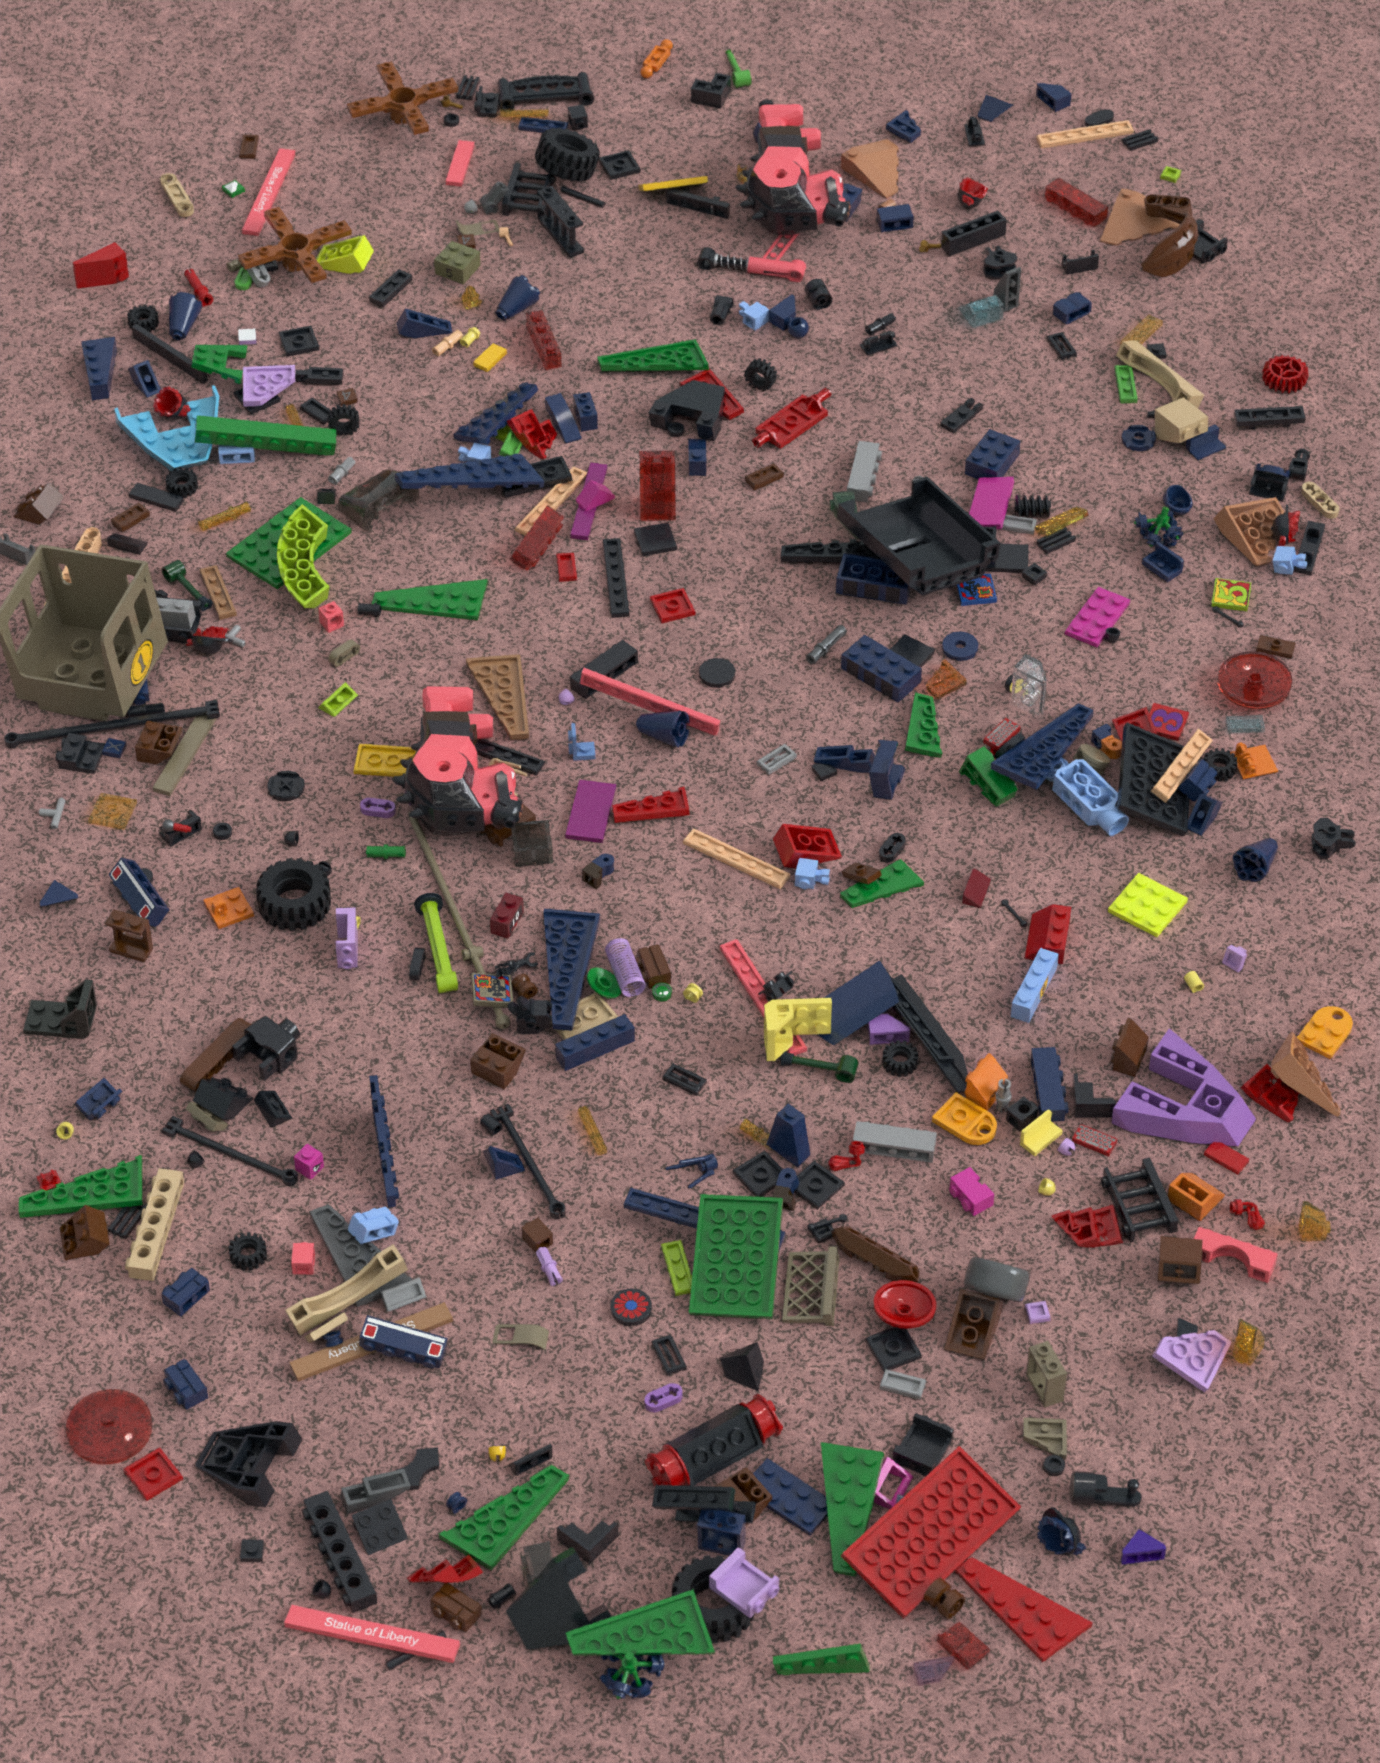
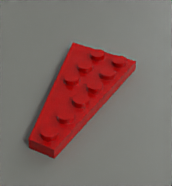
(1031, 1616)

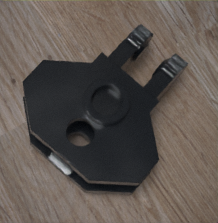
(998, 262)
(1330, 838)
(531, 1013)

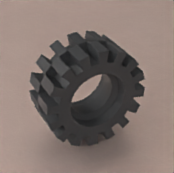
(143, 312)
(763, 368)
(343, 413)
(179, 476)
(1225, 758)
(900, 1049)
(247, 1261)

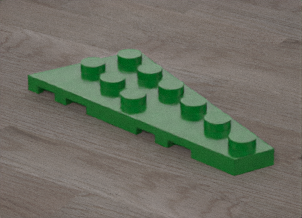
(673, 356)
(450, 600)
(850, 1490)
(504, 1520)
(659, 1628)

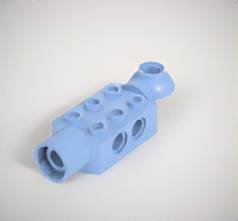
(1088, 795)

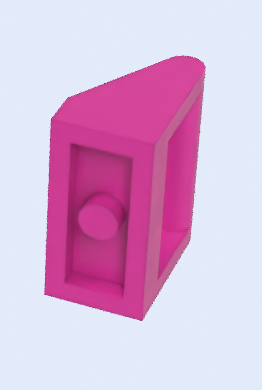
(892, 1467)

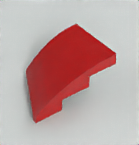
(532, 434)
(1276, 1097)
(1088, 1225)
(446, 1573)

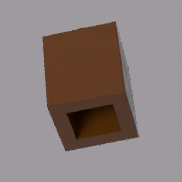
(537, 1235)

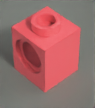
(331, 616)
(303, 1258)

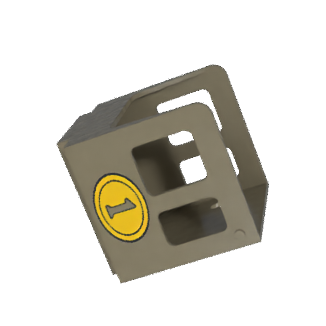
(90, 639)

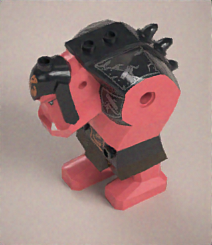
(780, 183)
(444, 774)

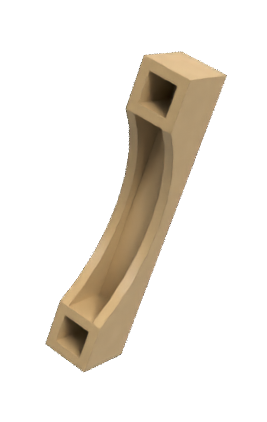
(1140, 358)
(317, 1309)

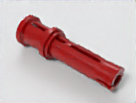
(200, 290)

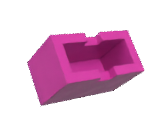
(970, 1192)

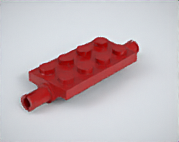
(792, 420)

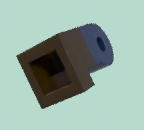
(597, 869)
(785, 1187)

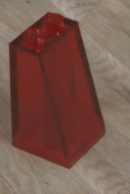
(657, 485)

